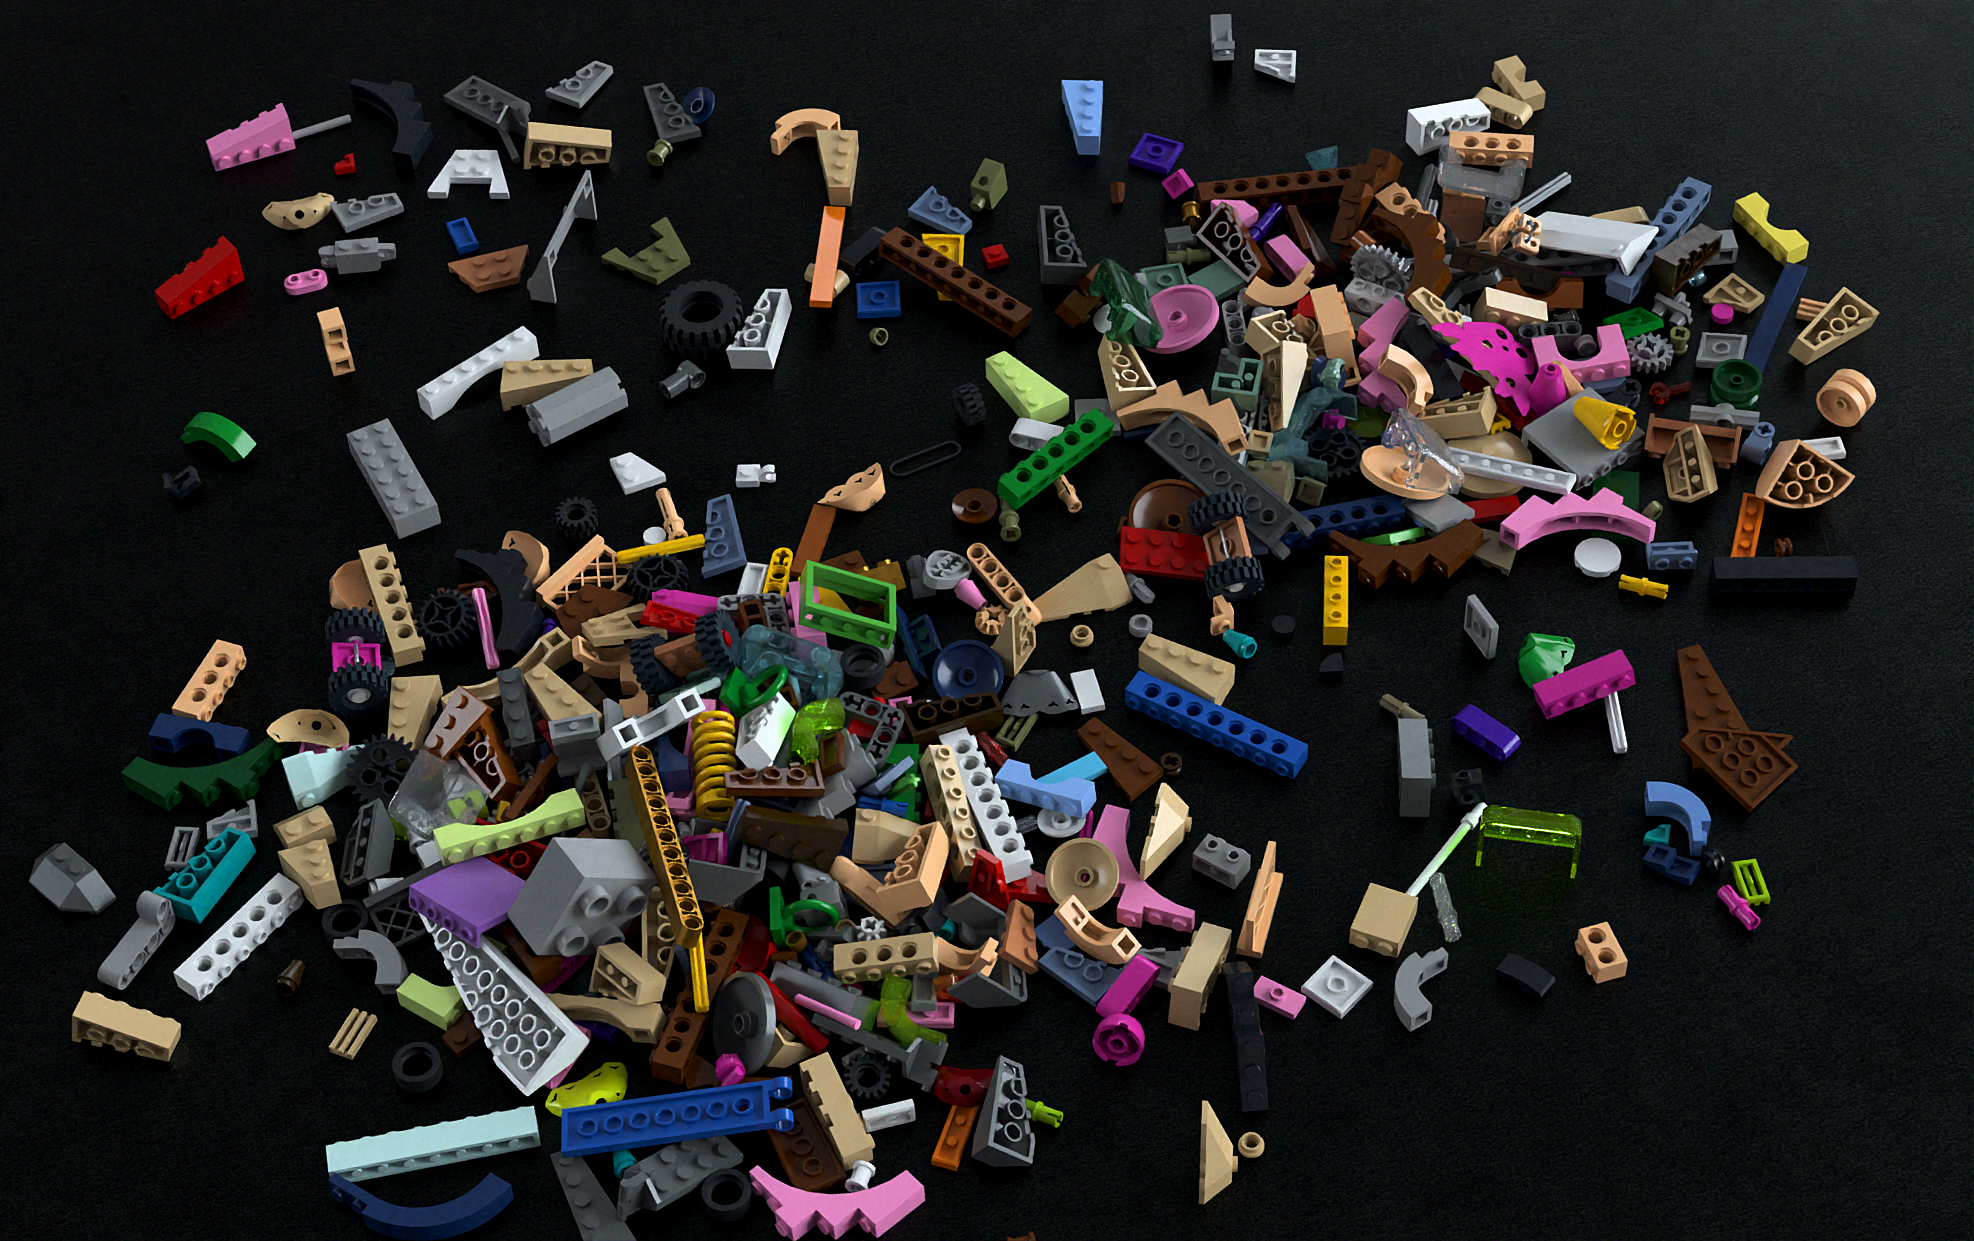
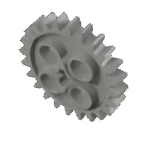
(1382, 268)

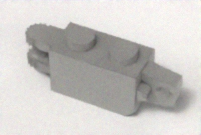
(357, 255)

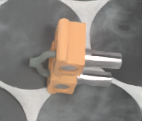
(1525, 242)

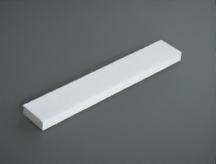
(1514, 471)

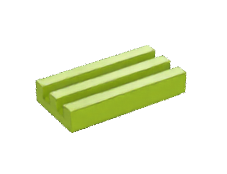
(1754, 898)

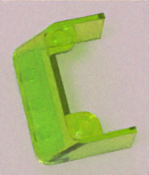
(1531, 827)

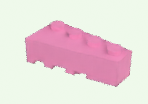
(252, 140)
(800, 631)

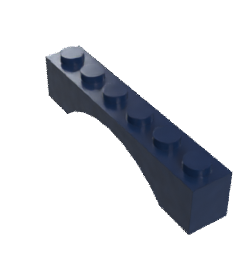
(670, 763)

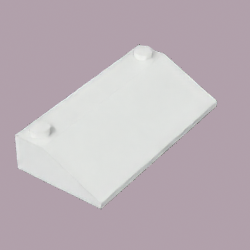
(1595, 237)

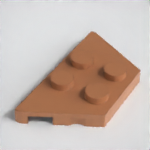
(491, 269)

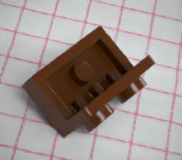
(897, 681)

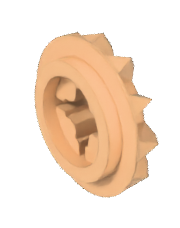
(988, 626)

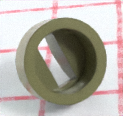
(881, 334)

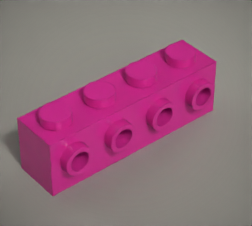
(1584, 684)

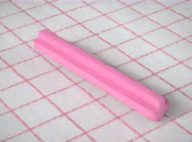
(485, 628)

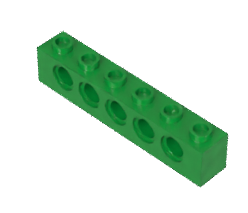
(1068, 448)

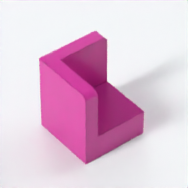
(1177, 183)

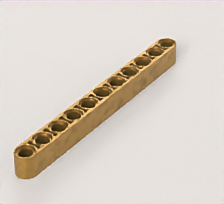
(664, 847)

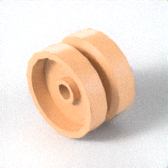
(1846, 397)

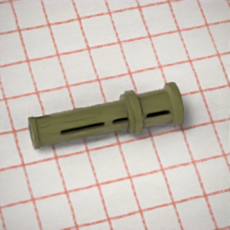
(1009, 521)

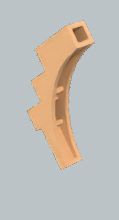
(1216, 419)

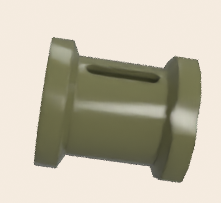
(657, 155)
(1679, 337)

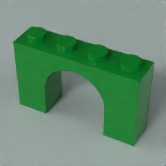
(911, 797)

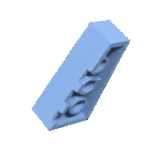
(1084, 109)

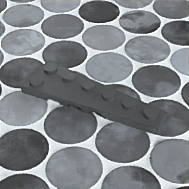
(588, 1201)

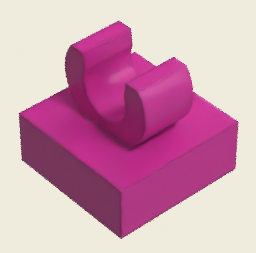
(1331, 420)

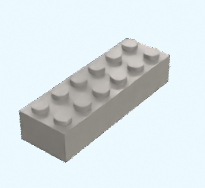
(393, 478)

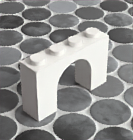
(639, 731)

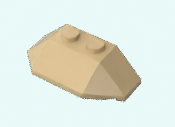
(1689, 467)

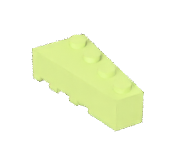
(1025, 390)

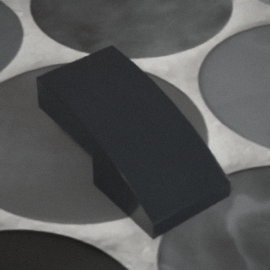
(1525, 973)

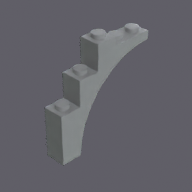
(842, 785)

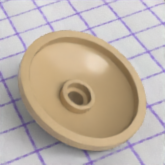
(1074, 861)

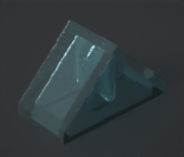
(1323, 158)

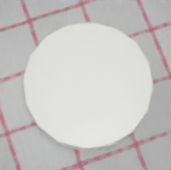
(1597, 557)

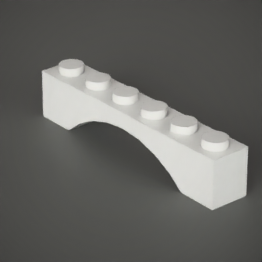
(443, 392)

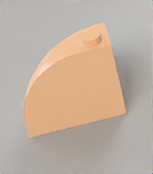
(1800, 477)

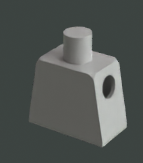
(828, 893)

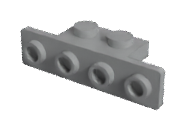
(613, 716)

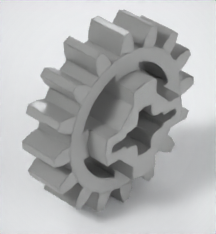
(1649, 352)

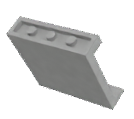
(1574, 446)

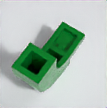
(220, 432)

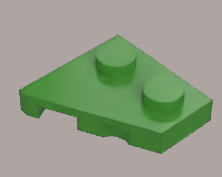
(1392, 539)

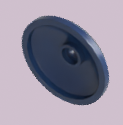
(967, 658)

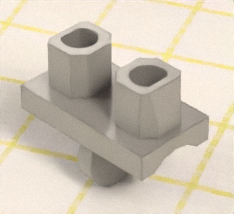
(1673, 306)

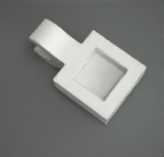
(752, 475)

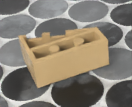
(1508, 310)
(313, 871)

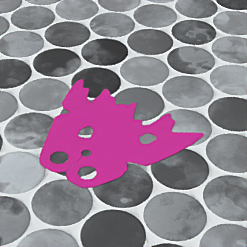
(1495, 359)

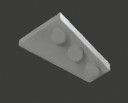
(582, 86)
(362, 213)

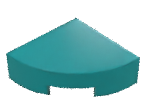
(1658, 835)

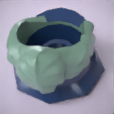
(1328, 373)

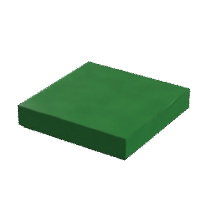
(1635, 322)

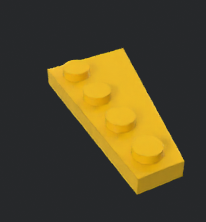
(950, 246)

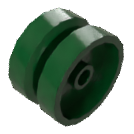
(1736, 384)

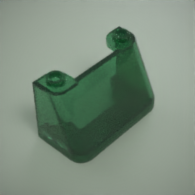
(1131, 310)

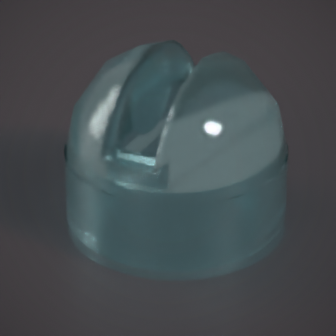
(1700, 279)

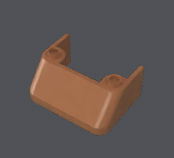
(1721, 442)

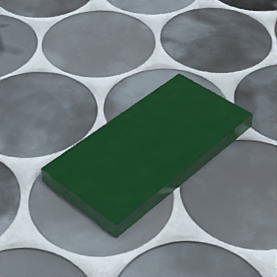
(1626, 485)

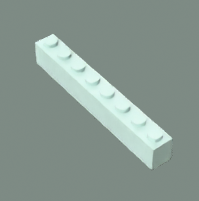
(434, 1145)

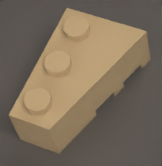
(1463, 416)
(626, 975)

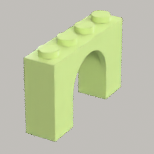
(436, 1003)

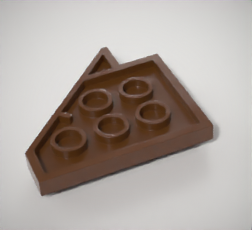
(1741, 761)

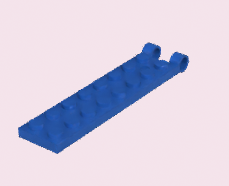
(675, 1117)

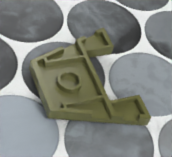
(656, 261)

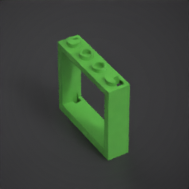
(842, 622)

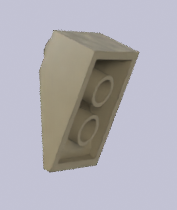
(1276, 475)

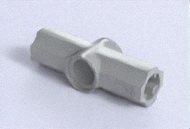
(1723, 416)

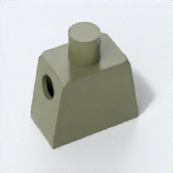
(988, 185)

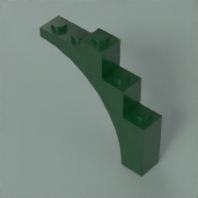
(204, 784)

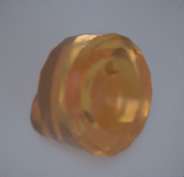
(944, 982)

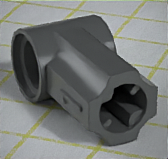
(686, 376)
(915, 568)

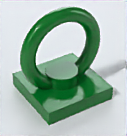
(742, 695)
(782, 916)

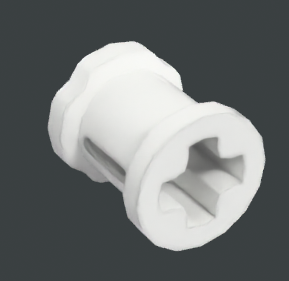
(860, 1176)

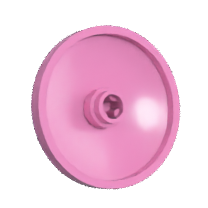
(1185, 315)

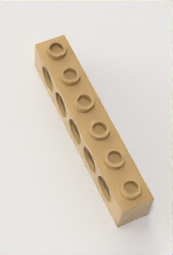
(391, 605)
(951, 808)

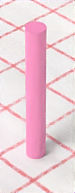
(827, 1011)

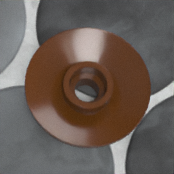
(974, 506)

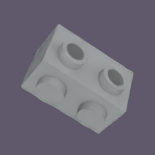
(1221, 861)

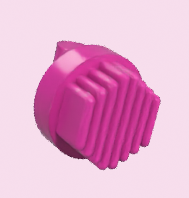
(729, 1069)

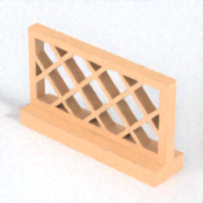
(575, 567)
(1260, 906)

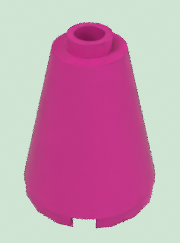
(1547, 389)

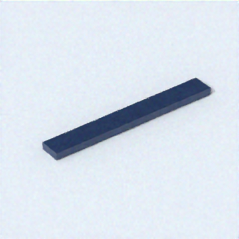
(1775, 315)

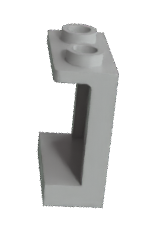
(575, 743)

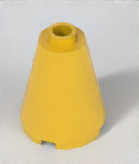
(1605, 420)

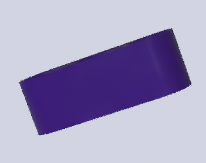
(1485, 732)

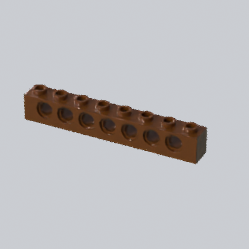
(1286, 189)
(955, 282)
(686, 1025)

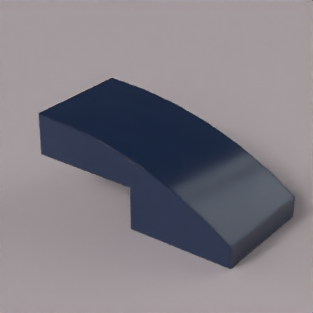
(1666, 862)

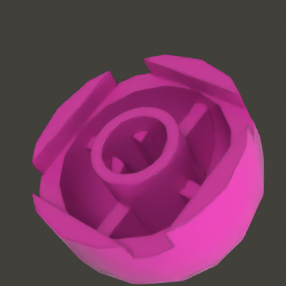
(1119, 1039)

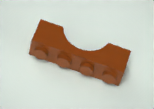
(1566, 293)

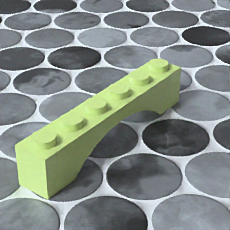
(463, 841)

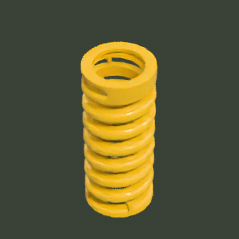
(701, 736)

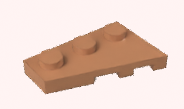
(1020, 937)

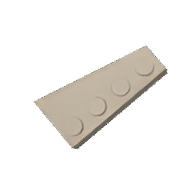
(565, 145)
(1187, 668)
(555, 697)
(411, 709)
(1197, 975)
(124, 1027)

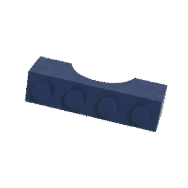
(175, 732)

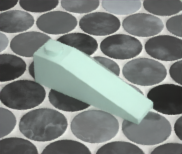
(321, 775)

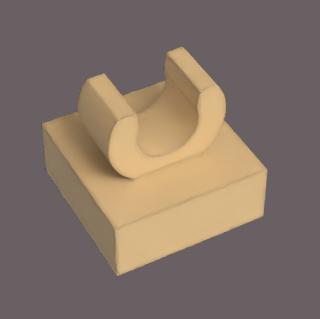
(1259, 443)

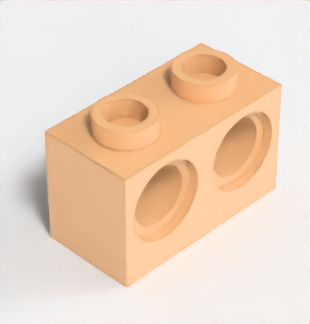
(1605, 958)

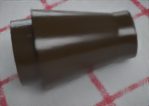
(289, 980)

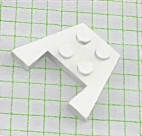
(471, 168)

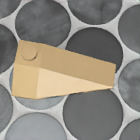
(1165, 830)
(879, 836)

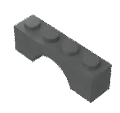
(517, 715)

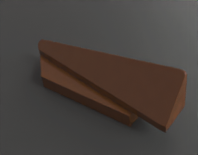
(1308, 242)

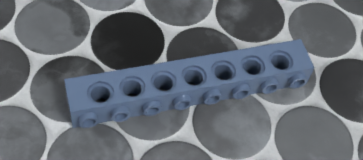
(1672, 223)

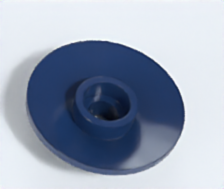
(699, 104)

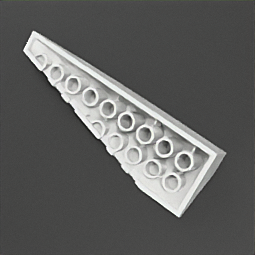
(517, 1019)

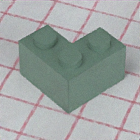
(1241, 388)

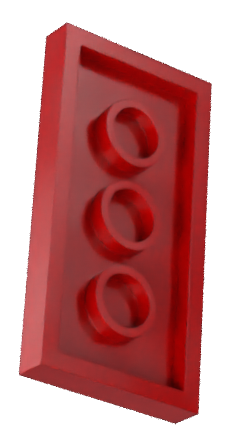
(1162, 553)

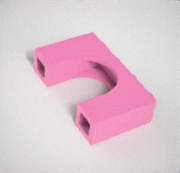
(1610, 363)

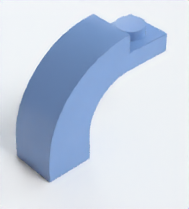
(1683, 806)

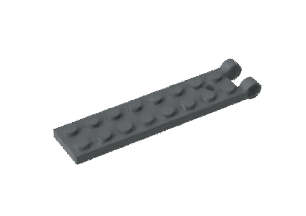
(1217, 471)

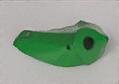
(1542, 656)

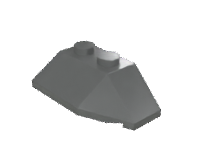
(368, 845)
(70, 881)

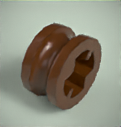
(1783, 548)

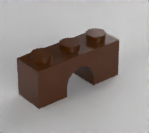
(1076, 306)

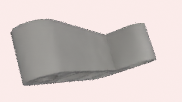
(140, 942)

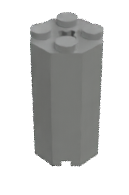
(576, 406)

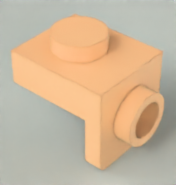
(1223, 616)

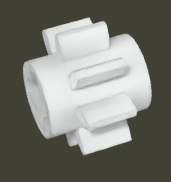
(870, 929)

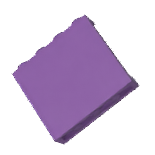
(467, 897)

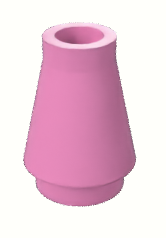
(970, 594)

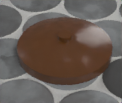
(1164, 506)

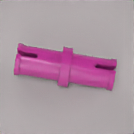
(1738, 907)

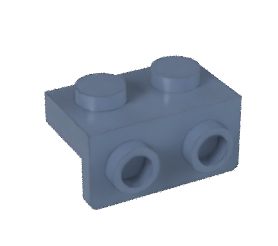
(1671, 555)

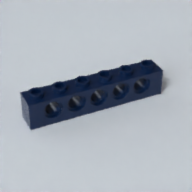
(1349, 518)

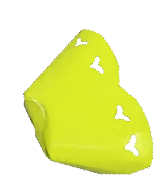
(590, 1089)

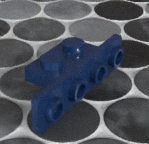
(919, 641)

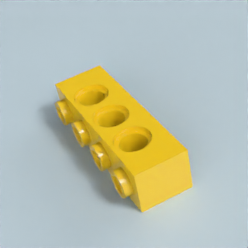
(1335, 600)

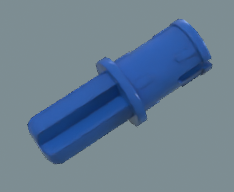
(892, 807)

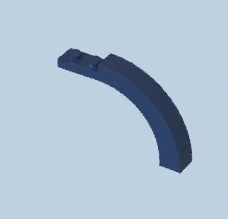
(427, 1222)

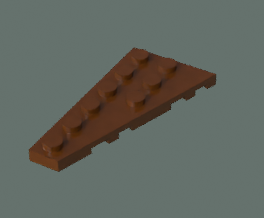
(1705, 696)

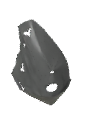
(1037, 691)

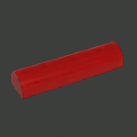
(797, 1020)

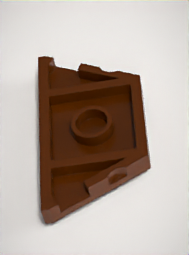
(589, 603)

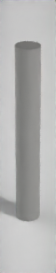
(321, 127)

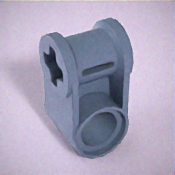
(1758, 443)

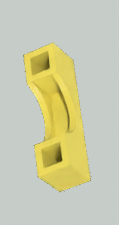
(1782, 244)

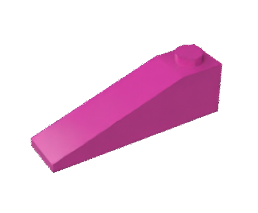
(686, 601)

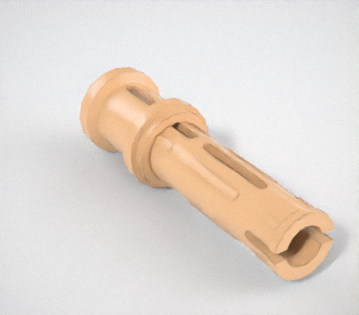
(673, 523)

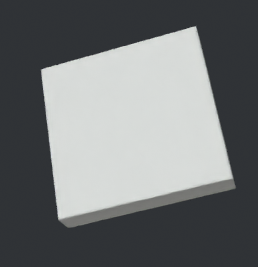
(1336, 986)

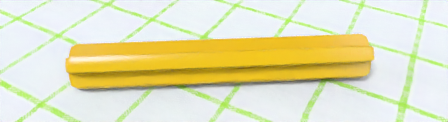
(669, 547)
(699, 977)

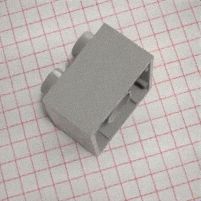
(582, 896)

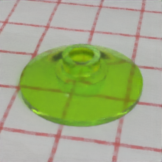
(1369, 422)

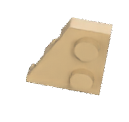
(1734, 293)

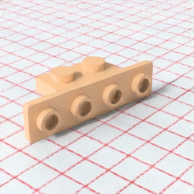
(1497, 237)

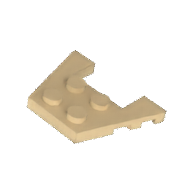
(618, 626)

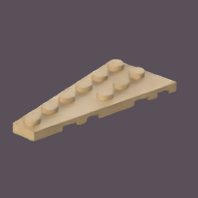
(1435, 312)

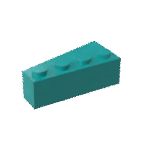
(208, 875)

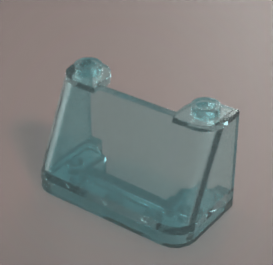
(802, 658)

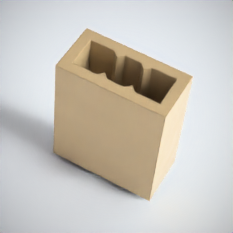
(1383, 920)

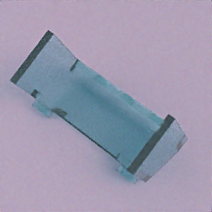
(1288, 442)

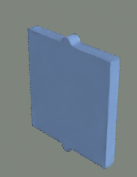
(1052, 933)

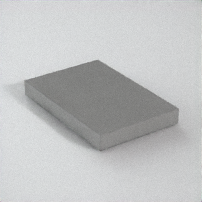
(1438, 512)

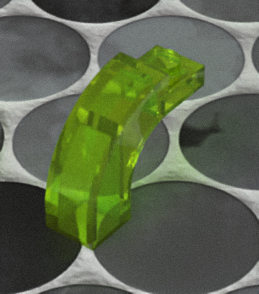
(814, 719)
(894, 1001)

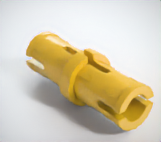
(1643, 586)

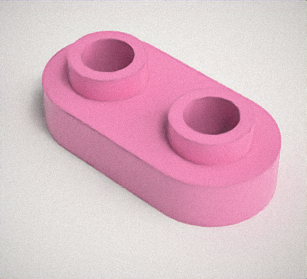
(305, 282)

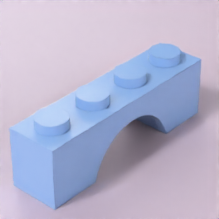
(1069, 797)

